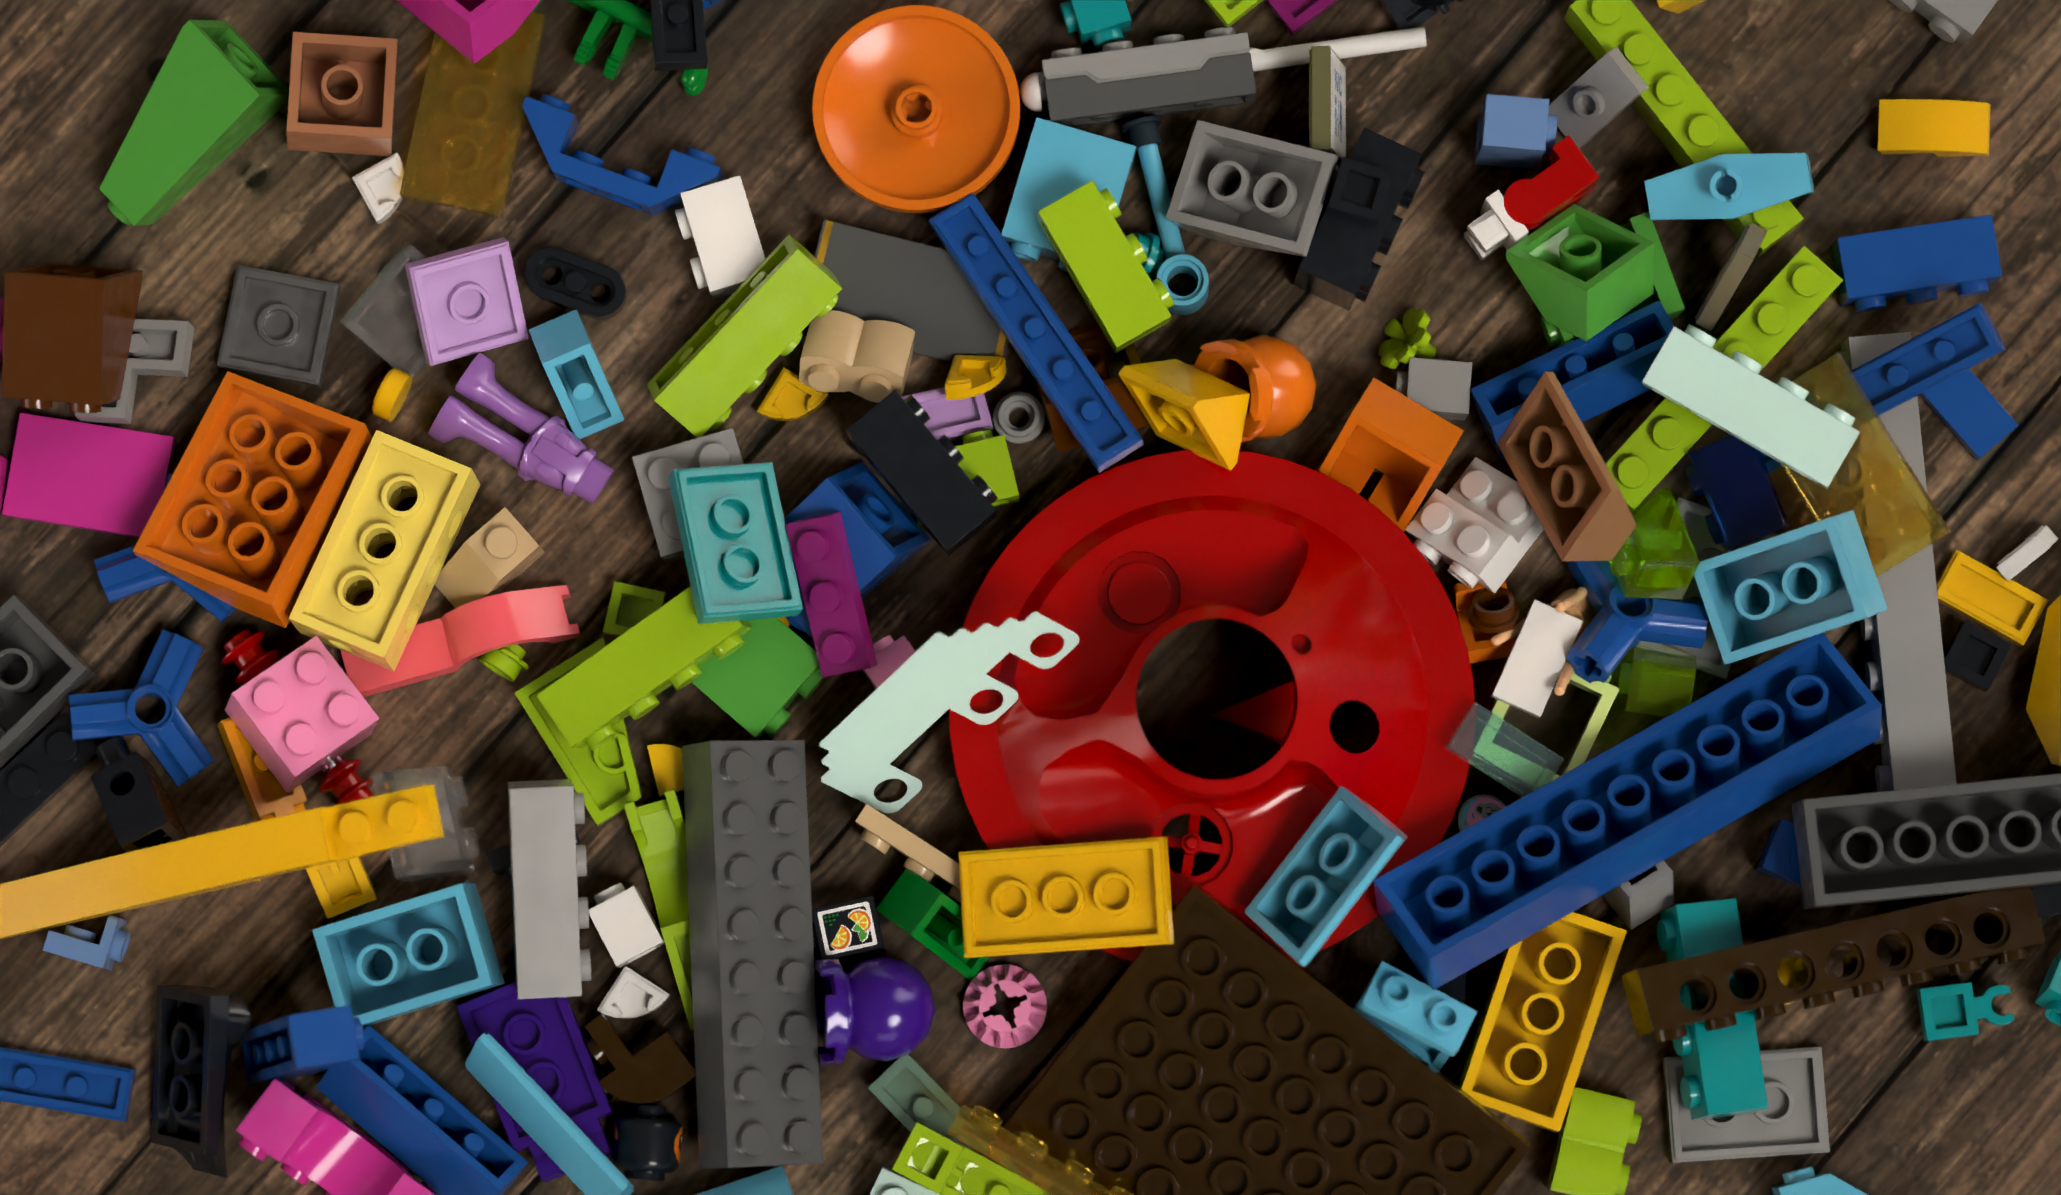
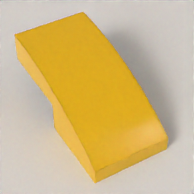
(1934, 127)

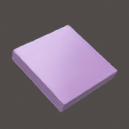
(466, 301)

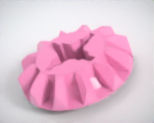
(1028, 1016)

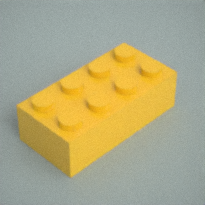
(1541, 1020)

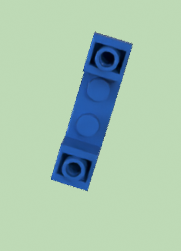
(633, 189)

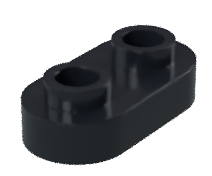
(577, 283)

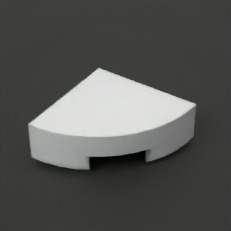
(381, 186)
(2026, 552)
(632, 996)

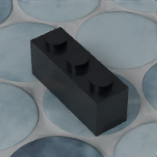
(923, 471)

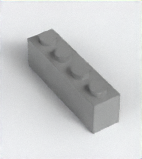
(546, 889)

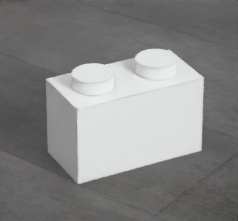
(723, 235)

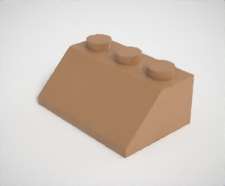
(1565, 476)

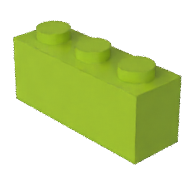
(1106, 265)

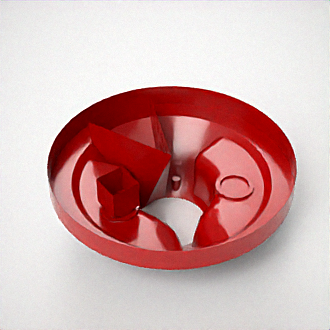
(1189, 544)

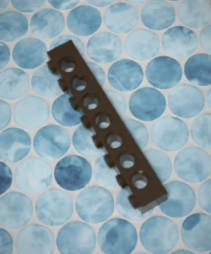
(1655, 989)

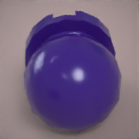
(873, 1009)

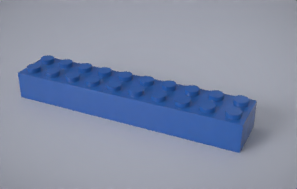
(1627, 809)

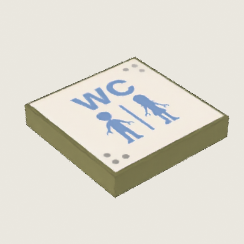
(1327, 102)

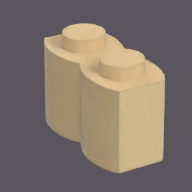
(856, 356)

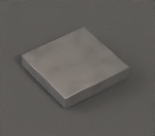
(279, 326)

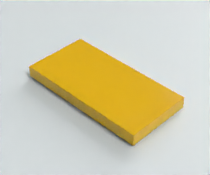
(1066, 897)

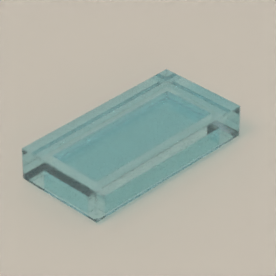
(1503, 751)

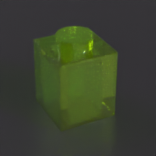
(1657, 682)

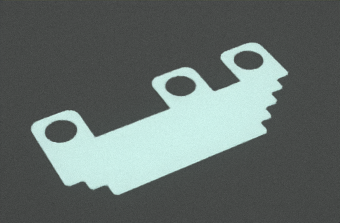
(930, 682)

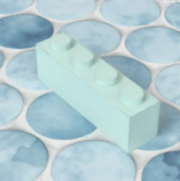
(1750, 406)

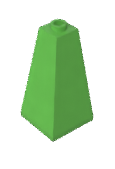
(195, 116)

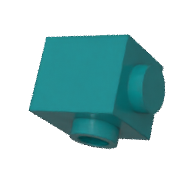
(1096, 20)

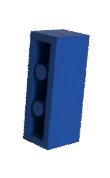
(1916, 263)

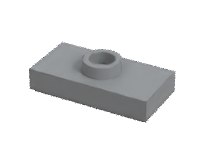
(1597, 97)

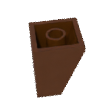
(67, 334)

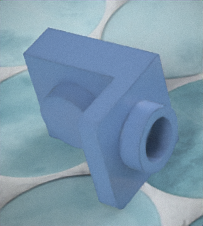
(80, 946)

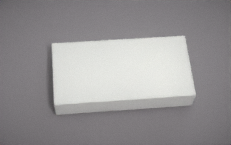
(1536, 658)

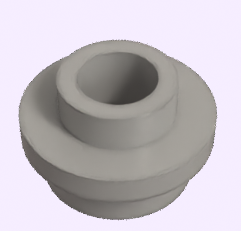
(1019, 401)

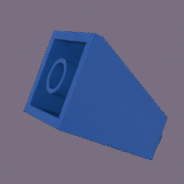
(875, 525)

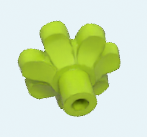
(1407, 339)

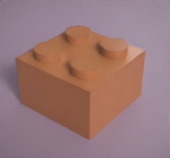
(342, 94)

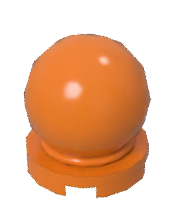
(1273, 374)

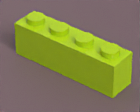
(745, 337)
(635, 669)

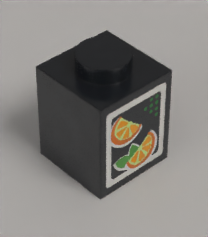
(847, 929)

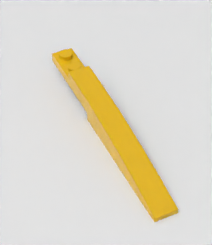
(219, 860)

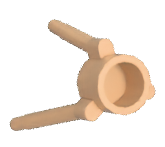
(1570, 602)

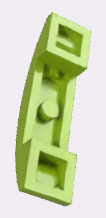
(956, 1169)

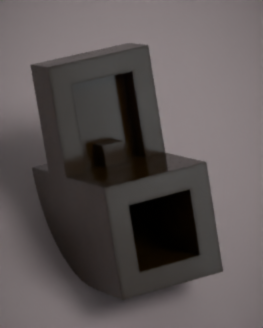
(641, 1077)

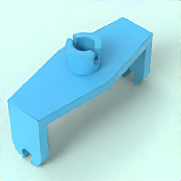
(1729, 186)

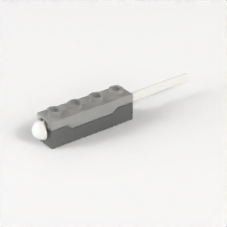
(1175, 74)

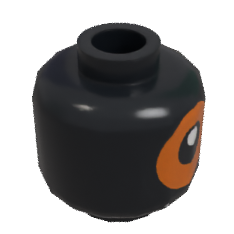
(646, 1143)

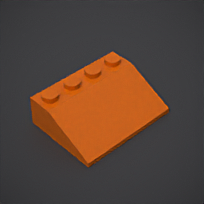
(254, 497)

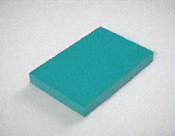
(735, 543)

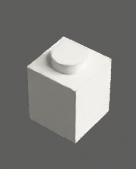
(625, 924)

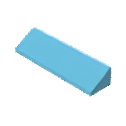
(544, 1120)

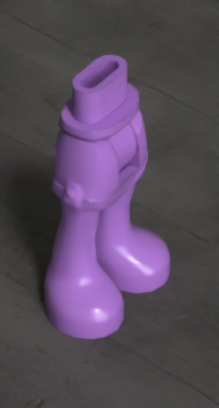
(551, 451)

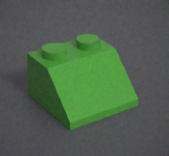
(1584, 270)

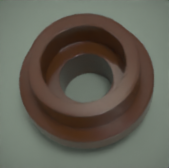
(1494, 611)

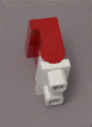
(1532, 201)

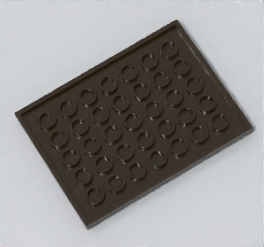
(1254, 1078)

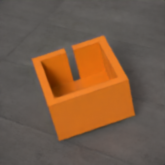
(1398, 440)

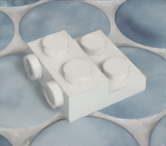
(1477, 527)

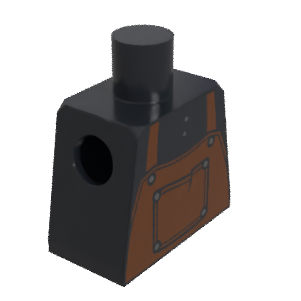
(134, 798)

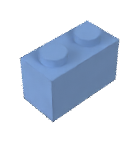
(1514, 131)

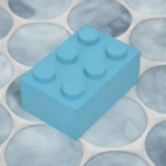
(1789, 587)
(410, 954)

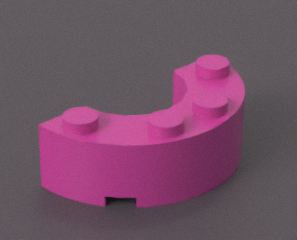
(322, 1147)

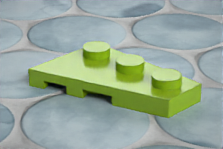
(602, 774)

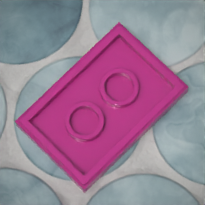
(86, 475)

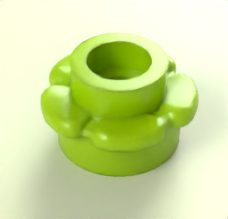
(505, 661)

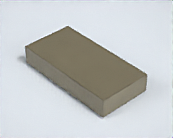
(1730, 276)

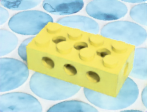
(364, 524)

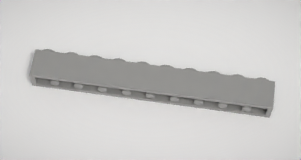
(1907, 637)

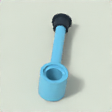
(1146, 137)

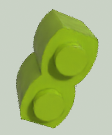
(1594, 1144)

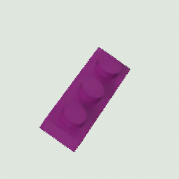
(831, 594)

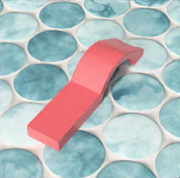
(468, 632)

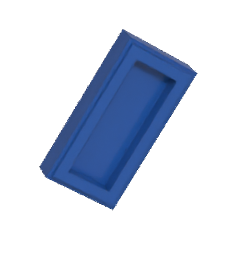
(1970, 413)

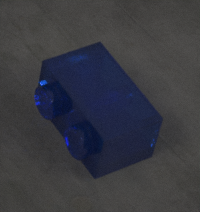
(1738, 493)

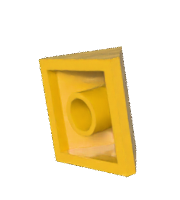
(1190, 408)

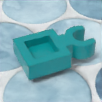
(1954, 1010)

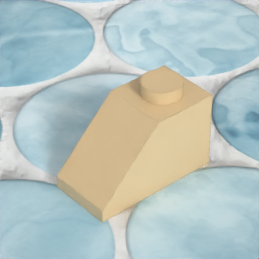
(488, 560)

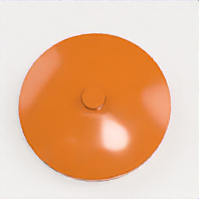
(916, 108)

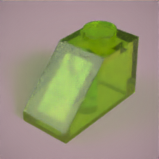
(1658, 553)

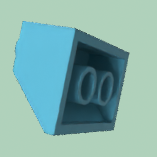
(1325, 875)

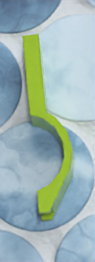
(662, 846)

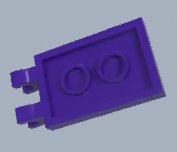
(552, 1050)

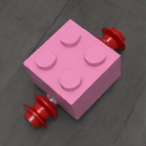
(300, 714)

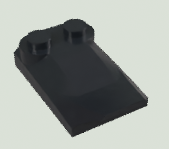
(193, 1070)

